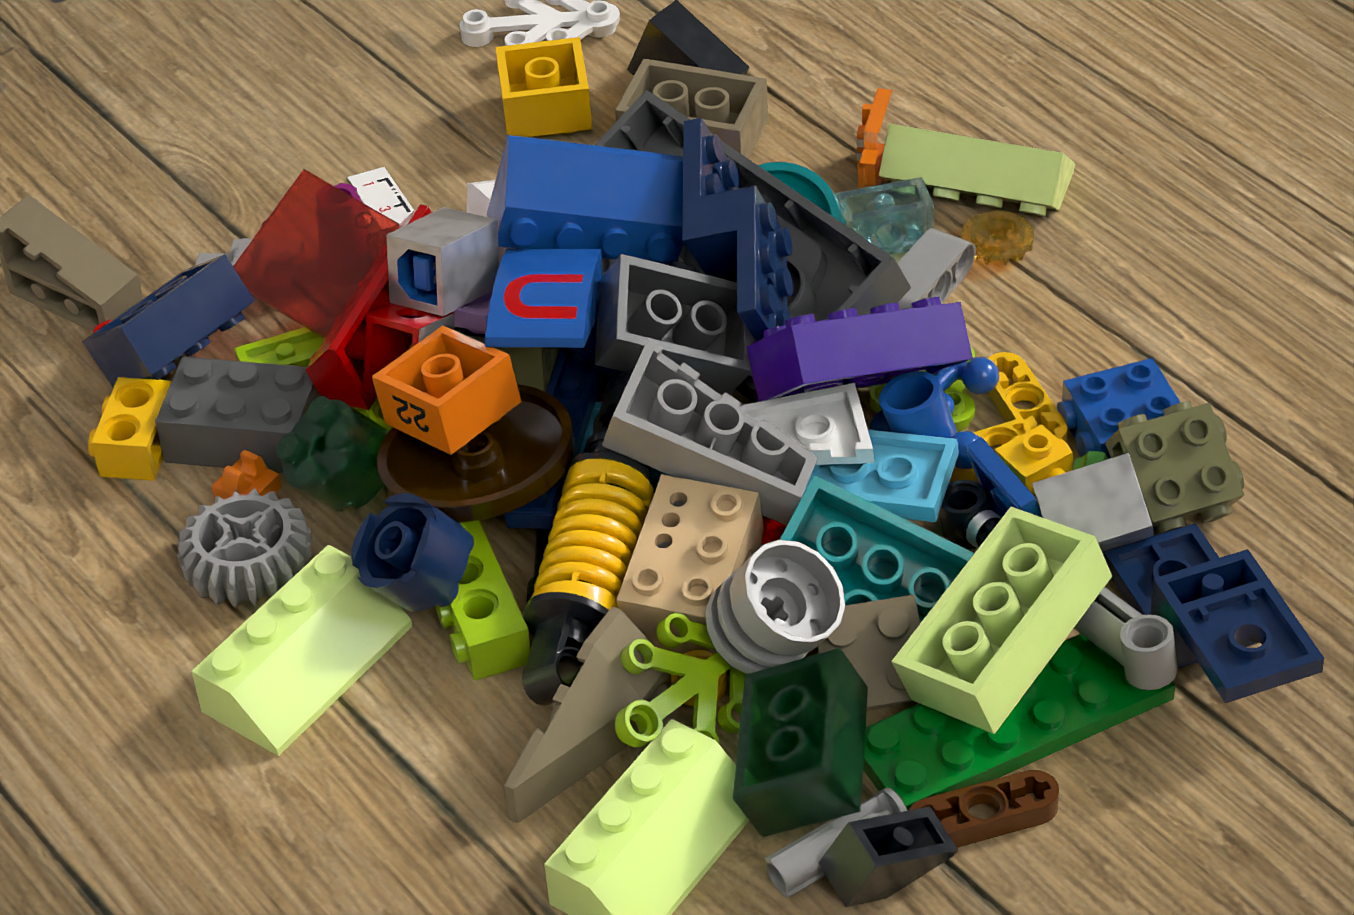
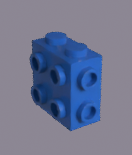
(1102, 399)

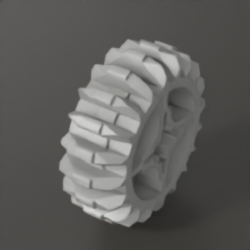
(244, 547)

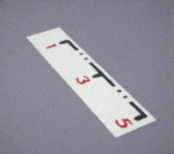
(382, 194)

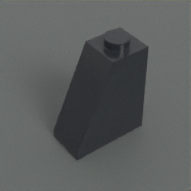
(682, 39)

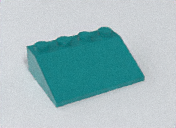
(874, 549)

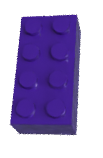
(858, 348)

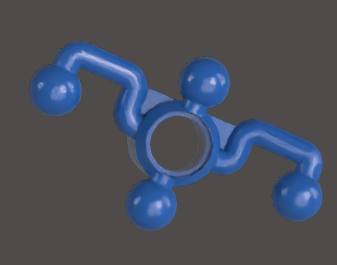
(920, 406)

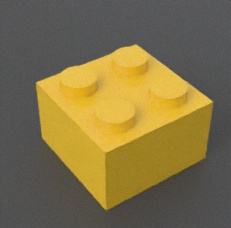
(544, 88)

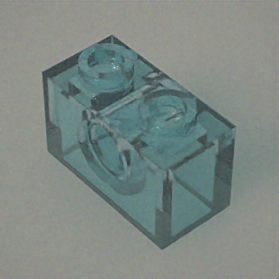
(889, 214)

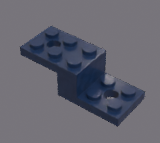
(734, 231)
(1216, 611)

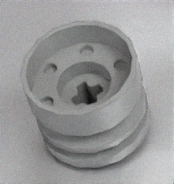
(775, 607)

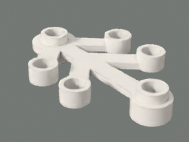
(544, 22)

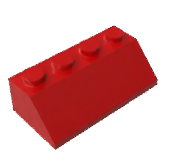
(339, 362)

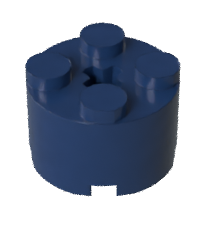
(411, 553)

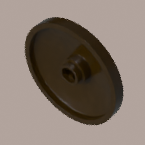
(494, 470)

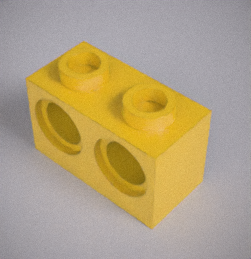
(127, 436)

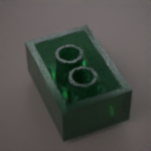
(801, 743)

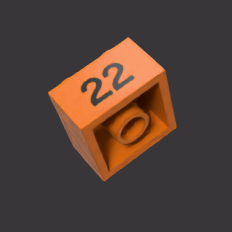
(446, 389)

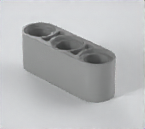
(935, 266)

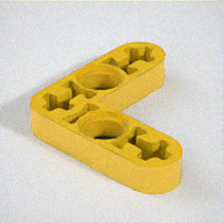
(1018, 421)

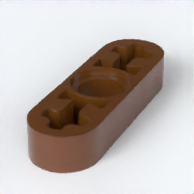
(996, 793)

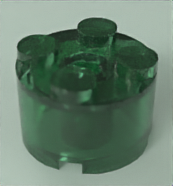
(333, 454)

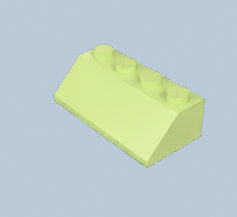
(977, 168)
(298, 652)
(650, 831)

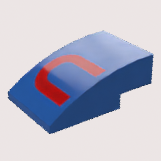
(544, 298)

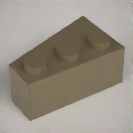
(62, 268)

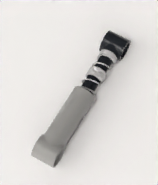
(1134, 640)

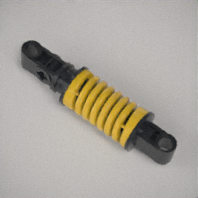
(585, 553)

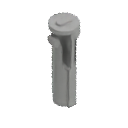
(798, 864)

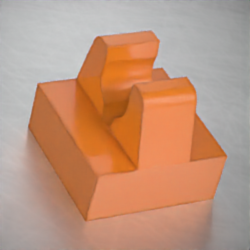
(246, 475)

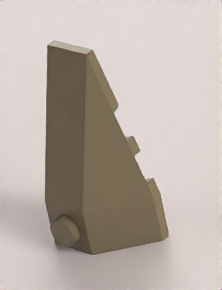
(583, 718)

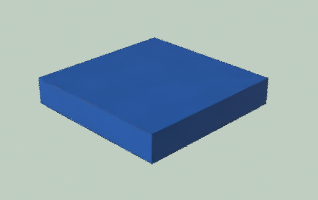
(1001, 484)

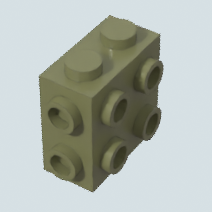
(1180, 464)

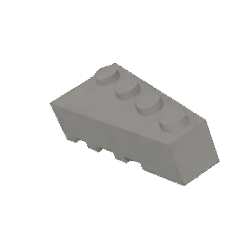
(698, 435)

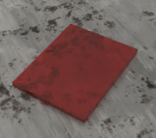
(313, 252)

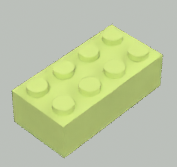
(1002, 619)

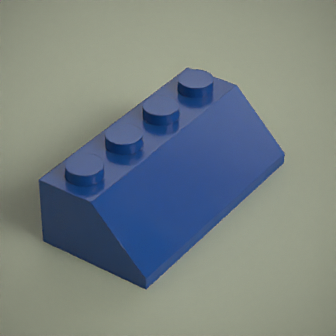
(588, 199)

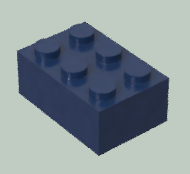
(170, 322)

